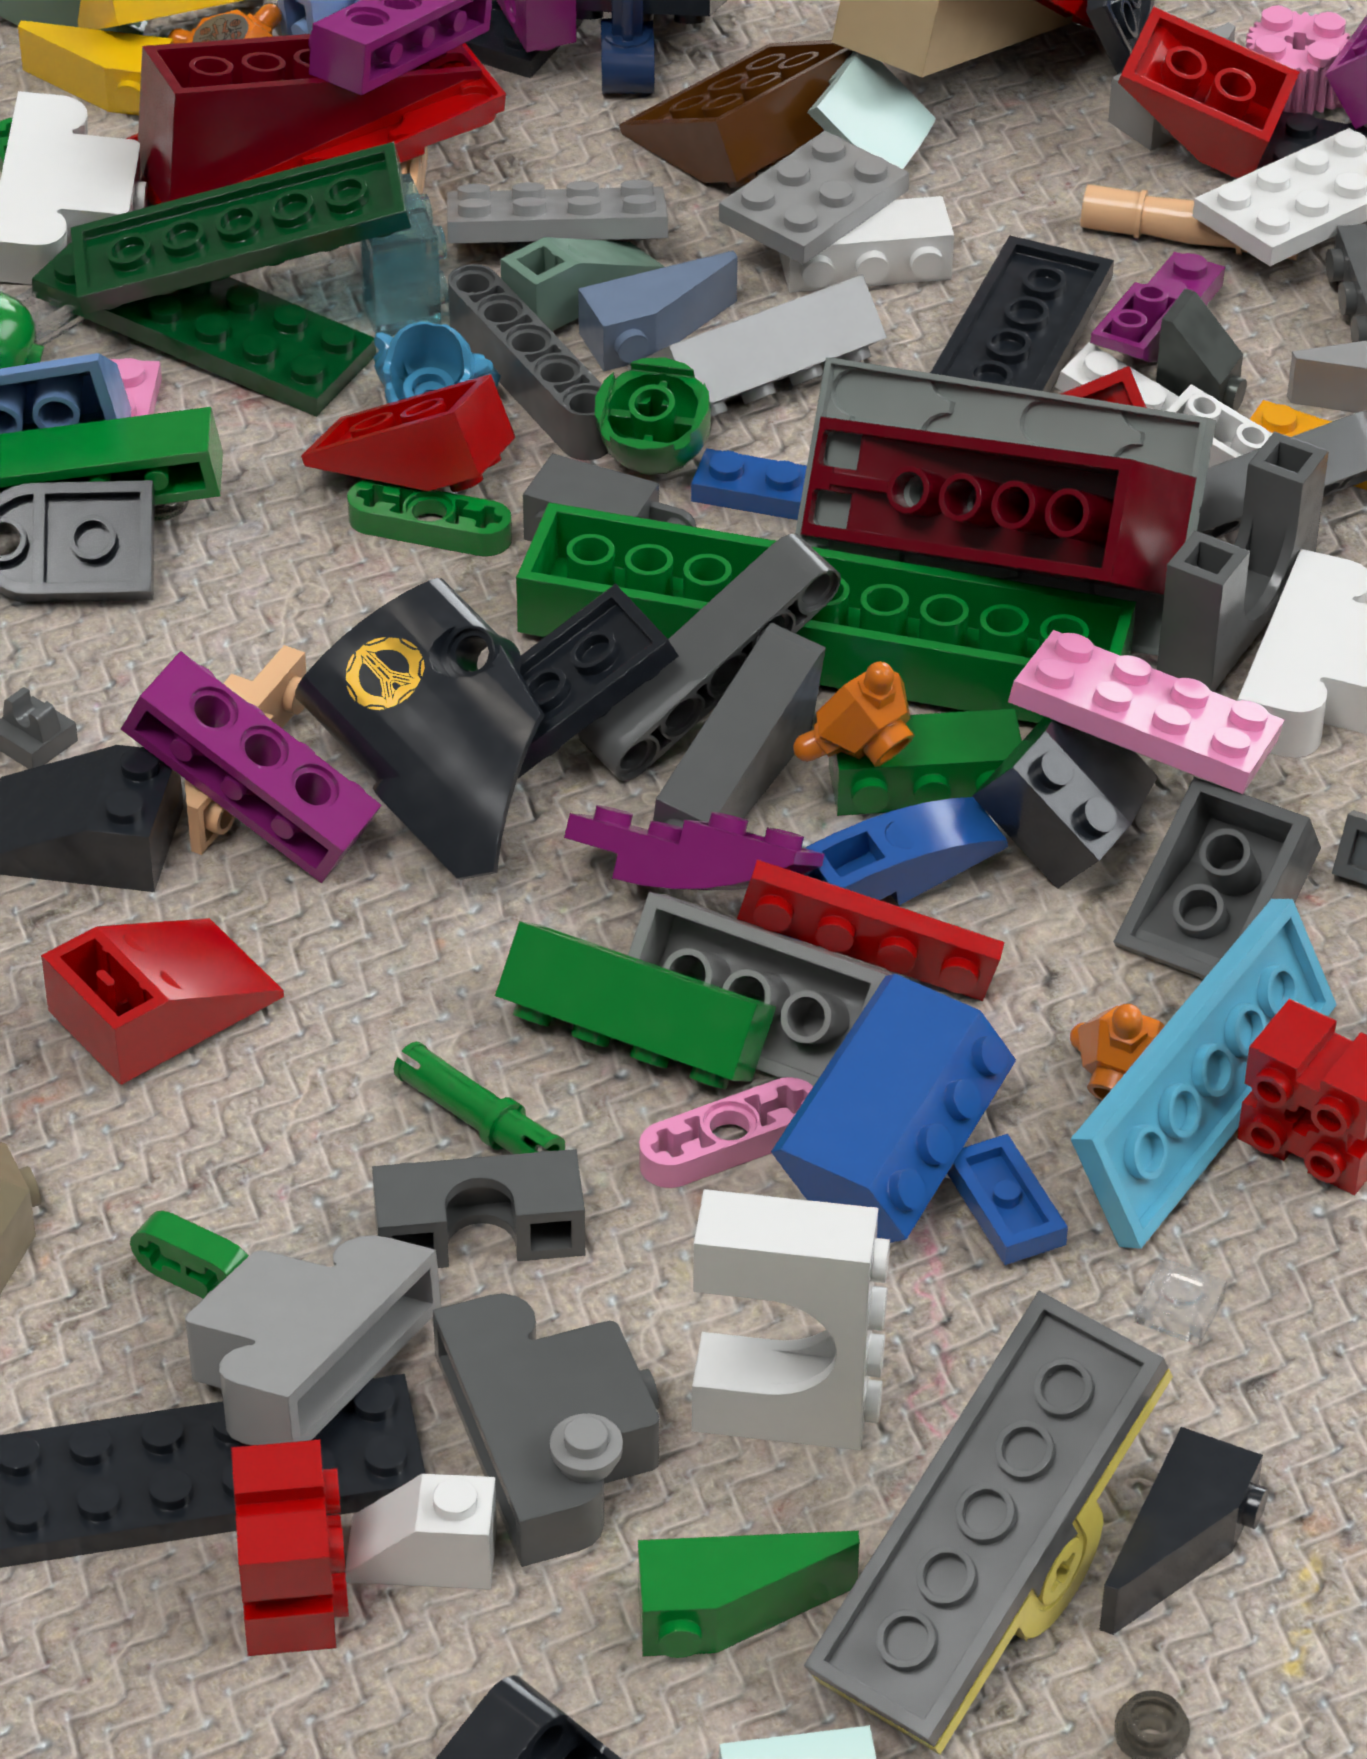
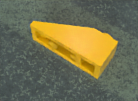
(87, 62)

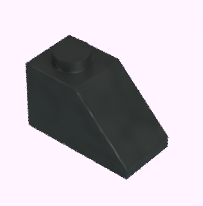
(1199, 353)

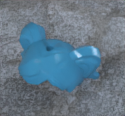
(426, 359)

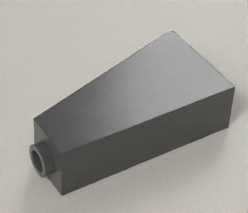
(748, 732)

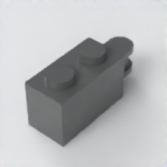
(594, 488)

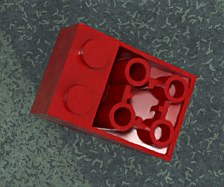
(151, 990)

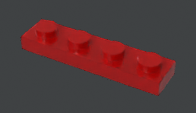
(870, 930)

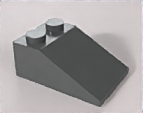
(1216, 876)

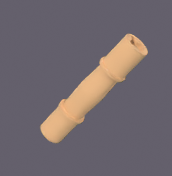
(1154, 216)

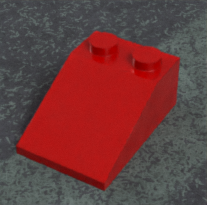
(1208, 91)
(420, 440)

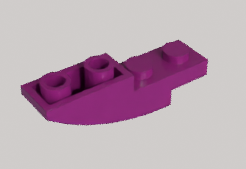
(1136, 319)
(691, 857)

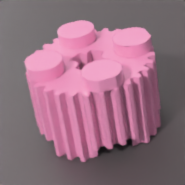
(1305, 45)

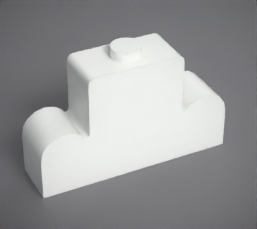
(59, 180)
(1314, 654)

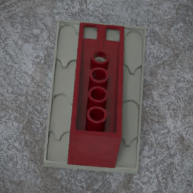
(1004, 483)

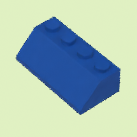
(895, 1104)

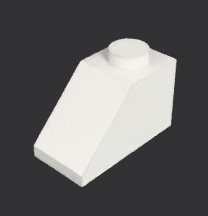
(427, 1534)

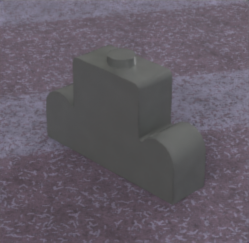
(516, 1393)

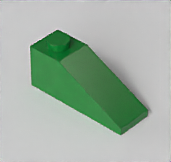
(727, 1588)

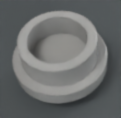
(586, 1447)

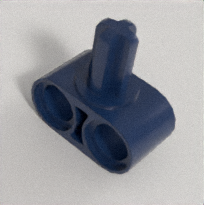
(627, 50)

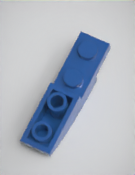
(908, 849)

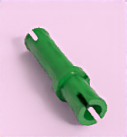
(499, 1121)

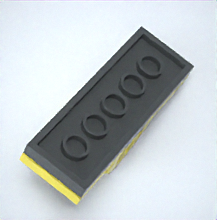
(993, 1525)

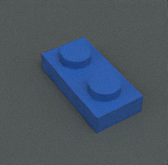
(749, 483)
(1007, 1200)

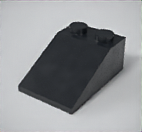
(1066, 797)
(91, 819)

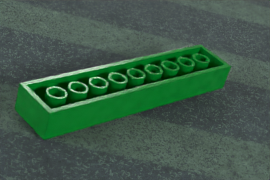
(943, 630)

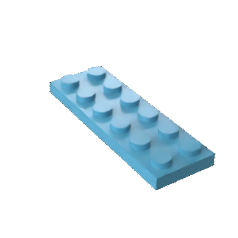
(1188, 1084)

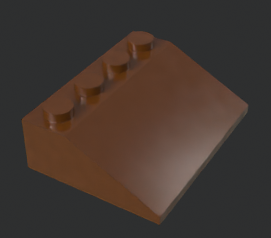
(741, 114)

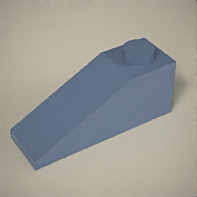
(654, 308)

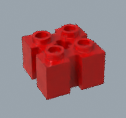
(1308, 1096)
(288, 1547)

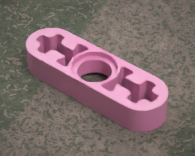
(695, 1159)

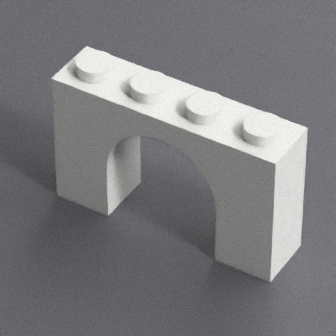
(811, 1259)

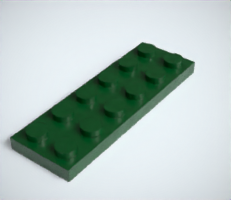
(239, 228)
(233, 334)

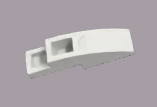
(1233, 432)

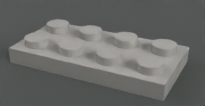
(573, 213)

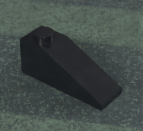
(1185, 1524)

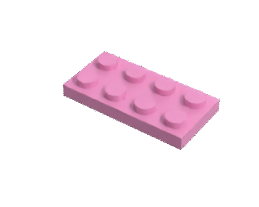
(1147, 710)

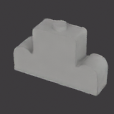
(306, 1337)

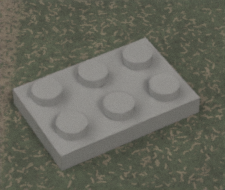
(813, 197)

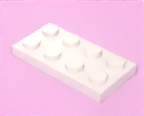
(1292, 199)

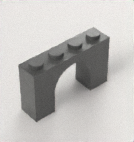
(1227, 592)

